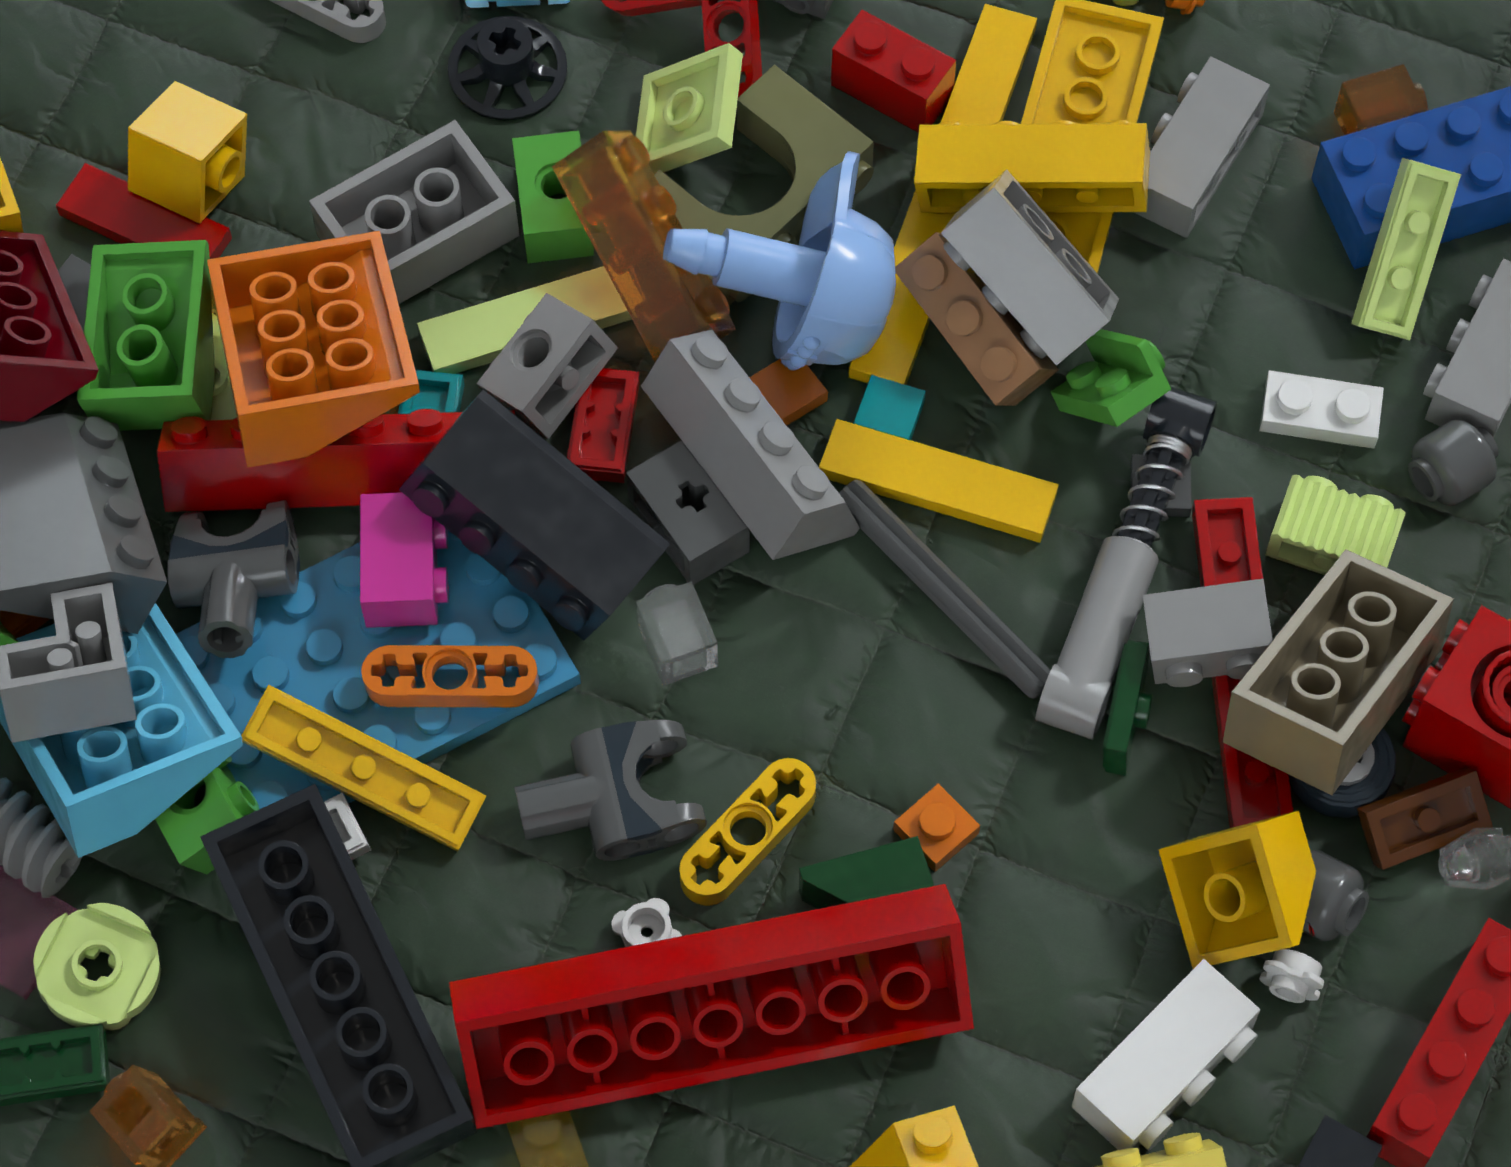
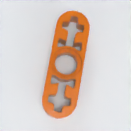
(432, 657)

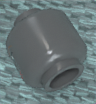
(1453, 462)
(1335, 899)

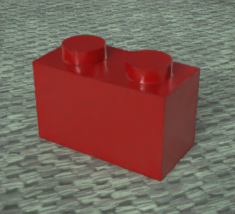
(892, 71)

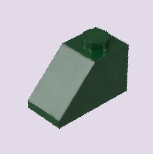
(866, 875)

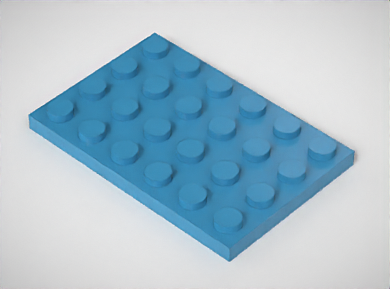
(316, 650)

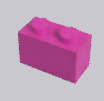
(400, 562)

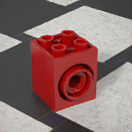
(1465, 705)

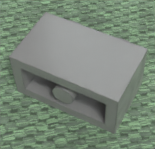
(1207, 631)

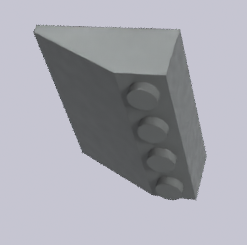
(73, 518)

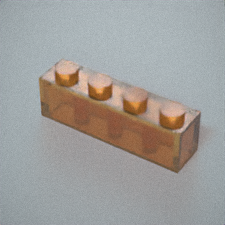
(628, 226)

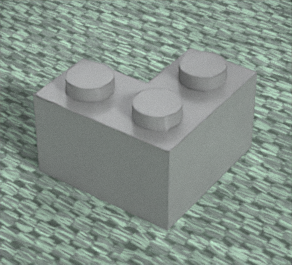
(71, 677)

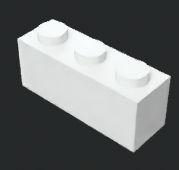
(1167, 1059)

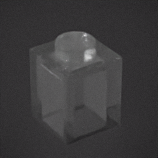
(676, 632)

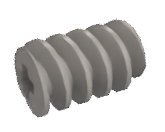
(30, 848)

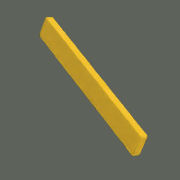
(977, 98)

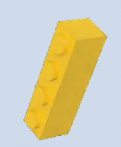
(1056, 163)

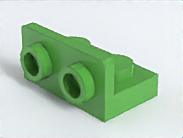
(1117, 383)

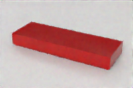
(108, 208)

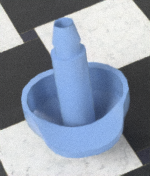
(828, 287)

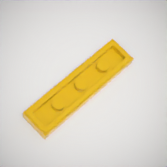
(939, 480)
(362, 768)

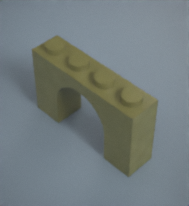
(800, 136)

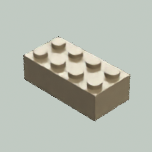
(1337, 671)

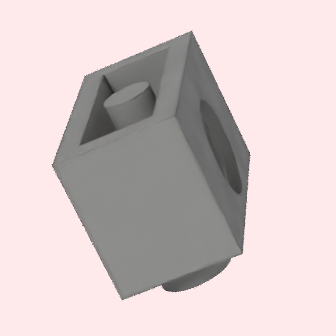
(548, 364)

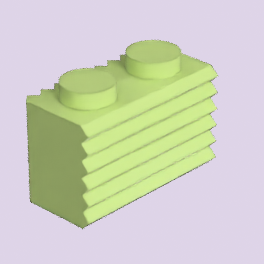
(1323, 521)

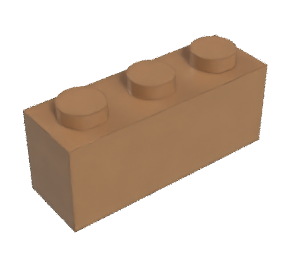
(973, 328)

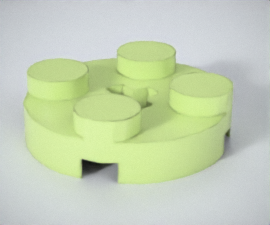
(86, 934)

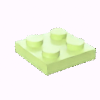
(690, 108)

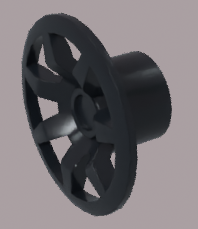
(507, 59)

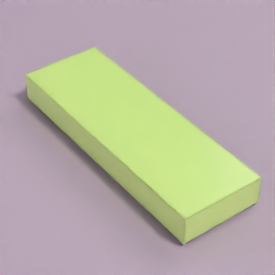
(1406, 249)

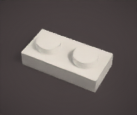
(1321, 409)

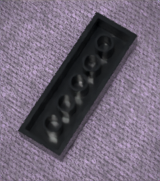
(338, 983)

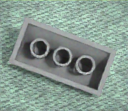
(746, 447)

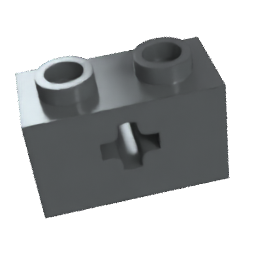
(687, 511)

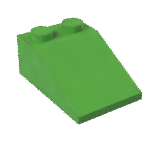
(149, 334)

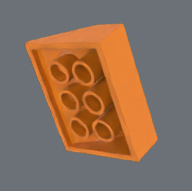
(310, 343)

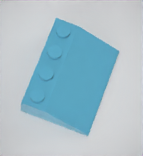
(125, 774)

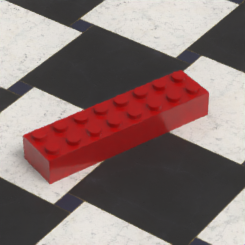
(712, 1005)

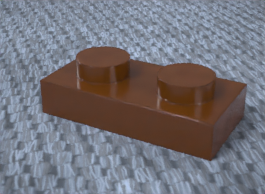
(1424, 817)

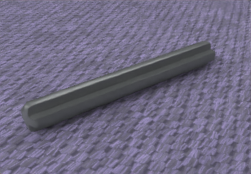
(946, 589)

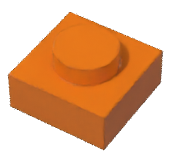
(939, 824)

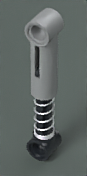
(1123, 570)

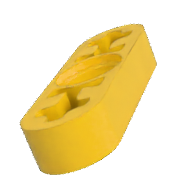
(788, 810)

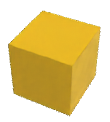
(187, 151)

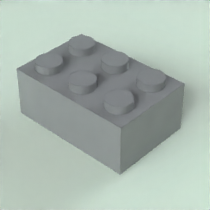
(431, 204)
(1029, 269)

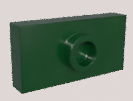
(1129, 707)
(53, 1064)

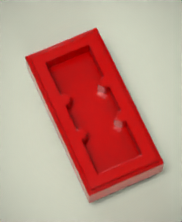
(605, 425)

